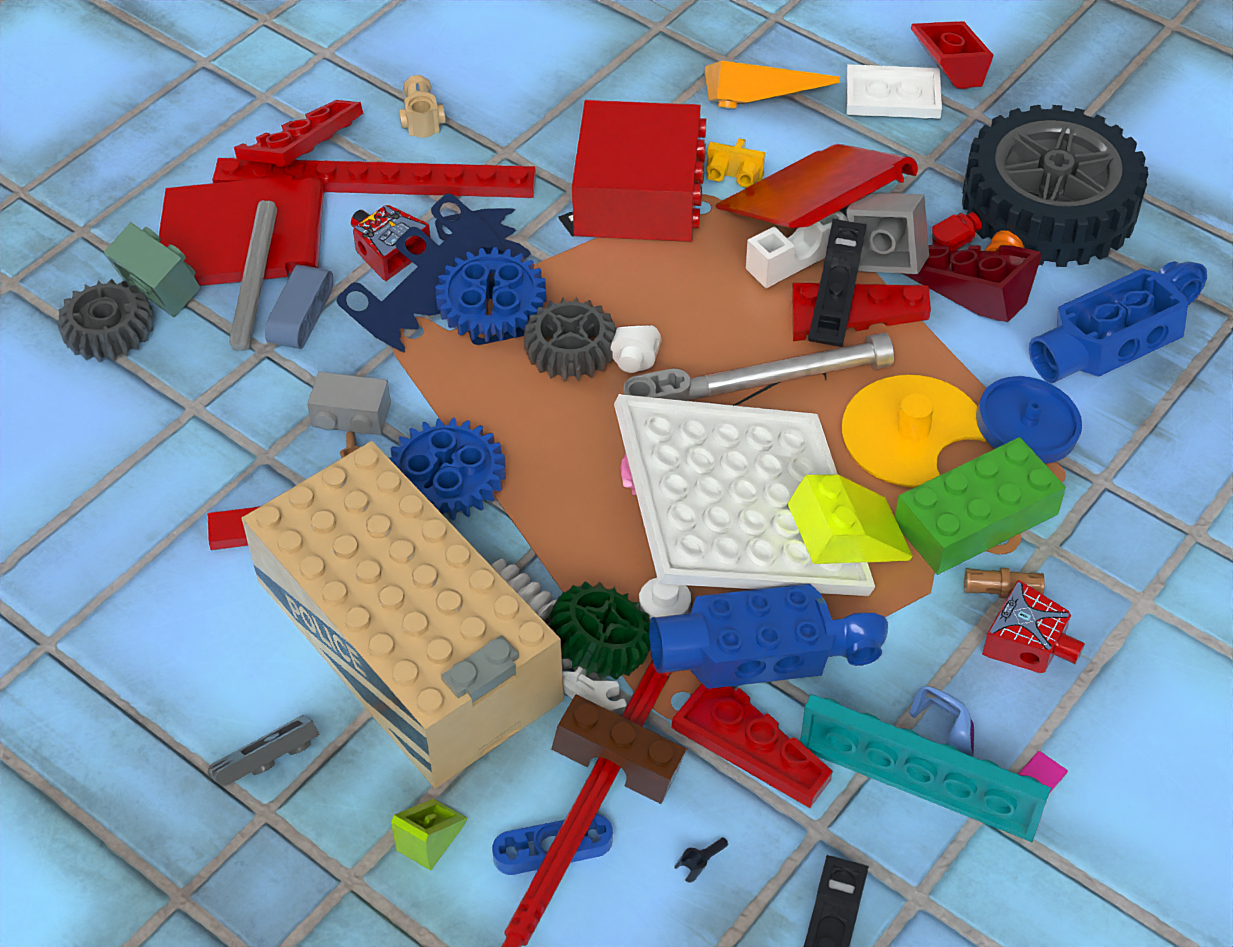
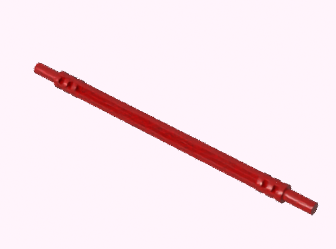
(578, 821)

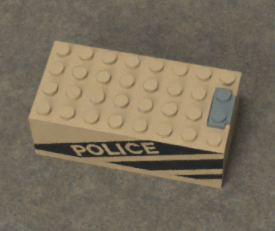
(405, 612)

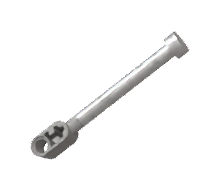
(677, 384)

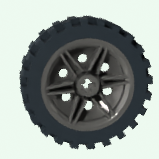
(1056, 183)

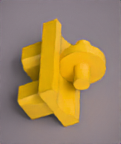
(736, 162)

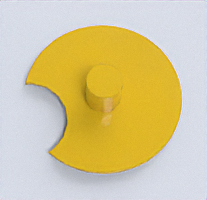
(904, 424)

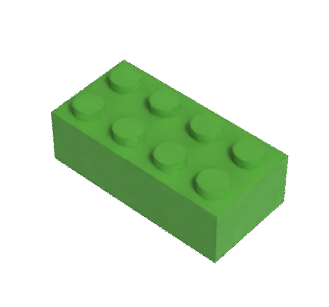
(979, 505)

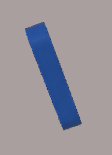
(520, 837)

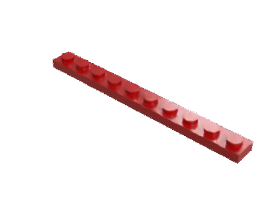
(392, 177)

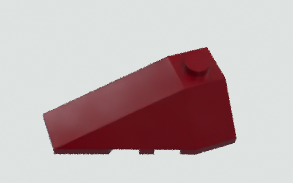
(982, 281)

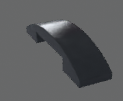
(837, 283)
(836, 903)

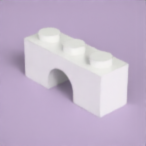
(775, 257)

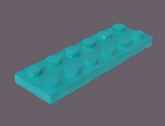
(924, 767)

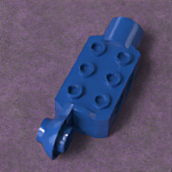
(1118, 322)
(762, 637)

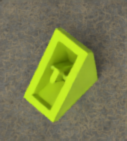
(426, 831)

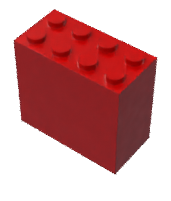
(639, 170)

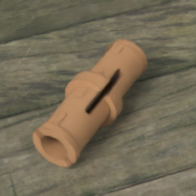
(1000, 581)

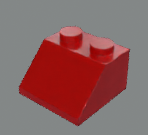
(955, 51)

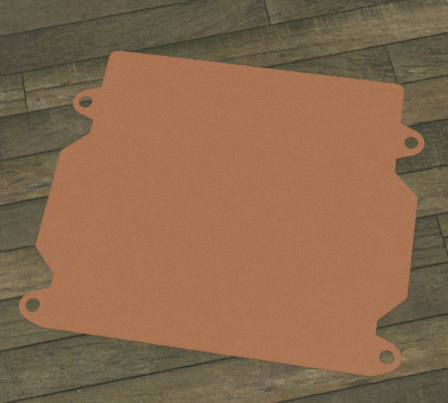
(712, 318)

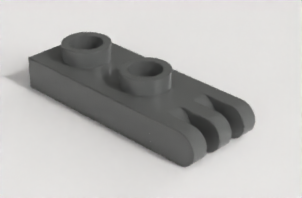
(260, 754)

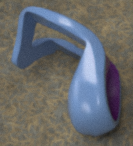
(962, 733)

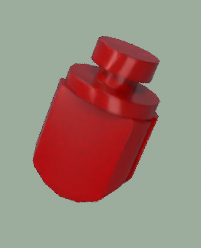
(956, 230)

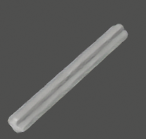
(253, 276)

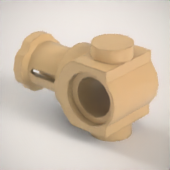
(421, 109)

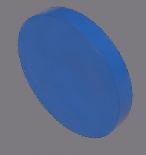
(1029, 410)

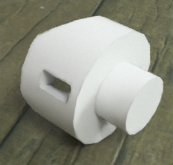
(636, 347)
(664, 599)

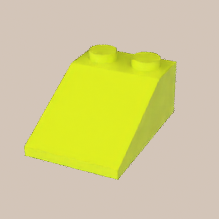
(846, 522)

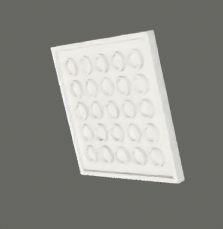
(719, 491)

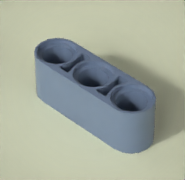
(299, 306)

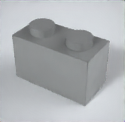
(349, 403)

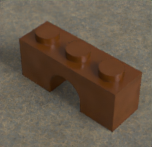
(643, 755)

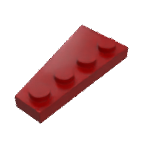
(300, 135)
(869, 306)
(741, 734)

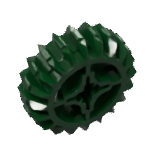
(600, 630)

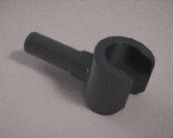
(697, 859)

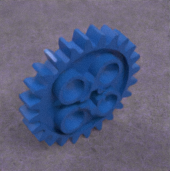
(466, 289)
(452, 465)

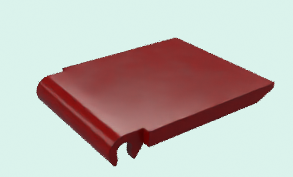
(819, 185)
(217, 220)

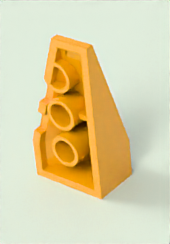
(743, 83)

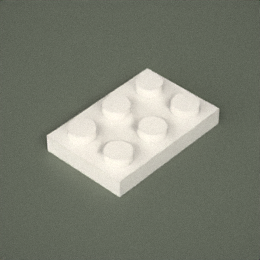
(893, 91)

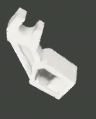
(594, 691)

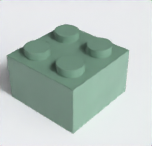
(153, 268)

